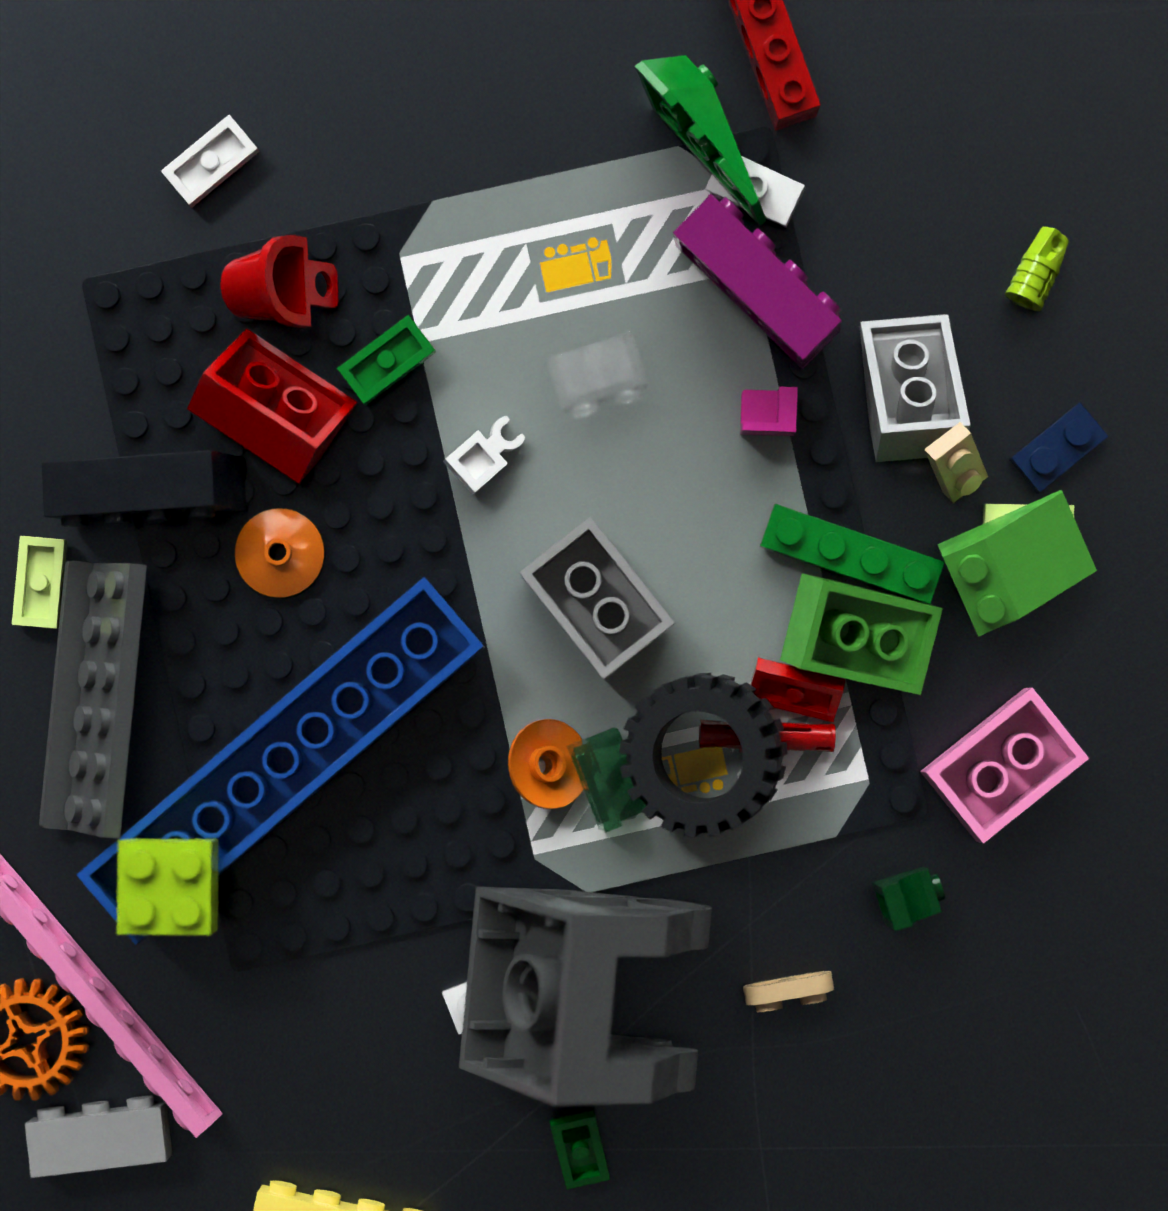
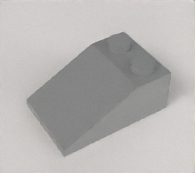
(911, 384)

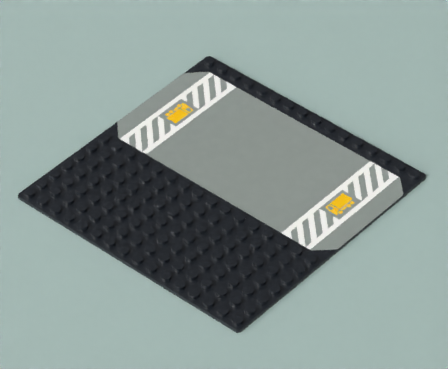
(666, 478)

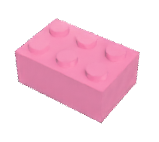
(1004, 765)

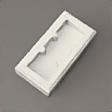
(775, 192)

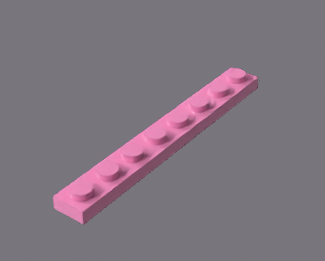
(104, 1003)

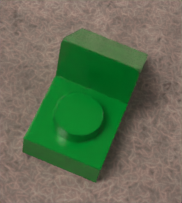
(580, 1149)

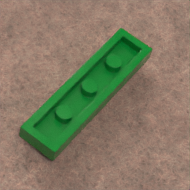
(852, 554)

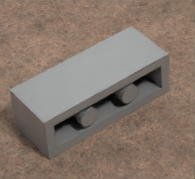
(98, 1137)

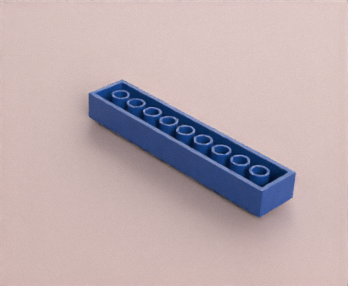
(306, 735)

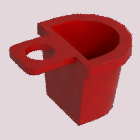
(278, 283)

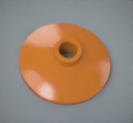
(302, 558)
(559, 781)

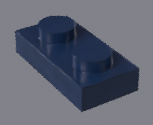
(1058, 447)

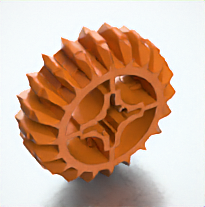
(38, 1057)

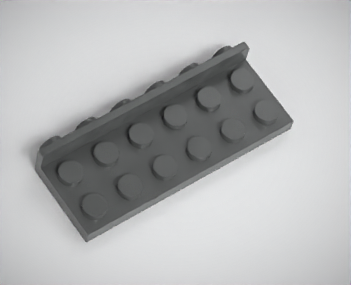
(92, 697)

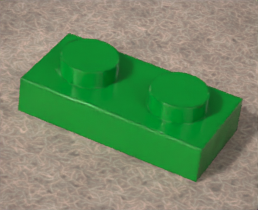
(386, 360)

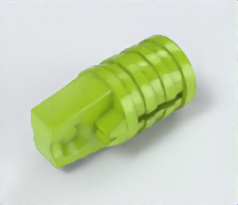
(1038, 269)

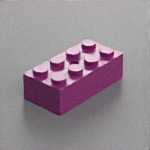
(757, 281)

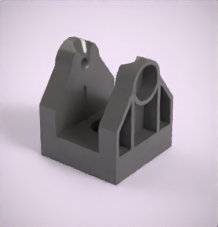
(547, 991)

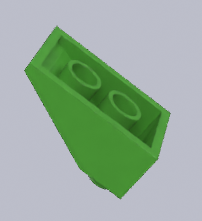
(1017, 562)
(860, 634)

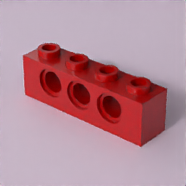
(776, 61)

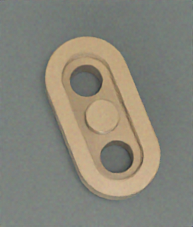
(808, 987)

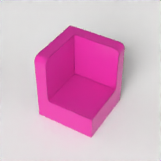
(769, 412)

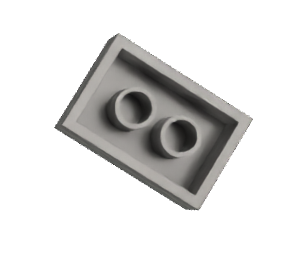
(597, 598)

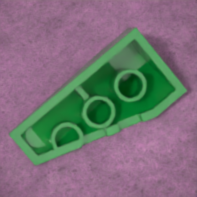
(691, 109)

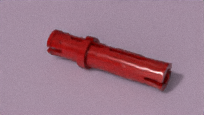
(797, 735)

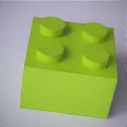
(167, 886)

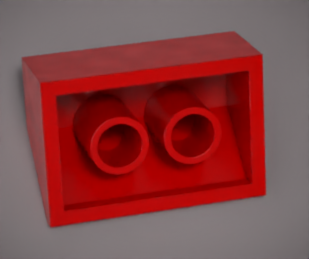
(271, 405)

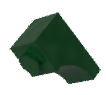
(908, 897)

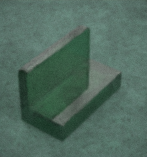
(600, 775)

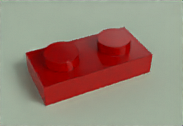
(798, 689)

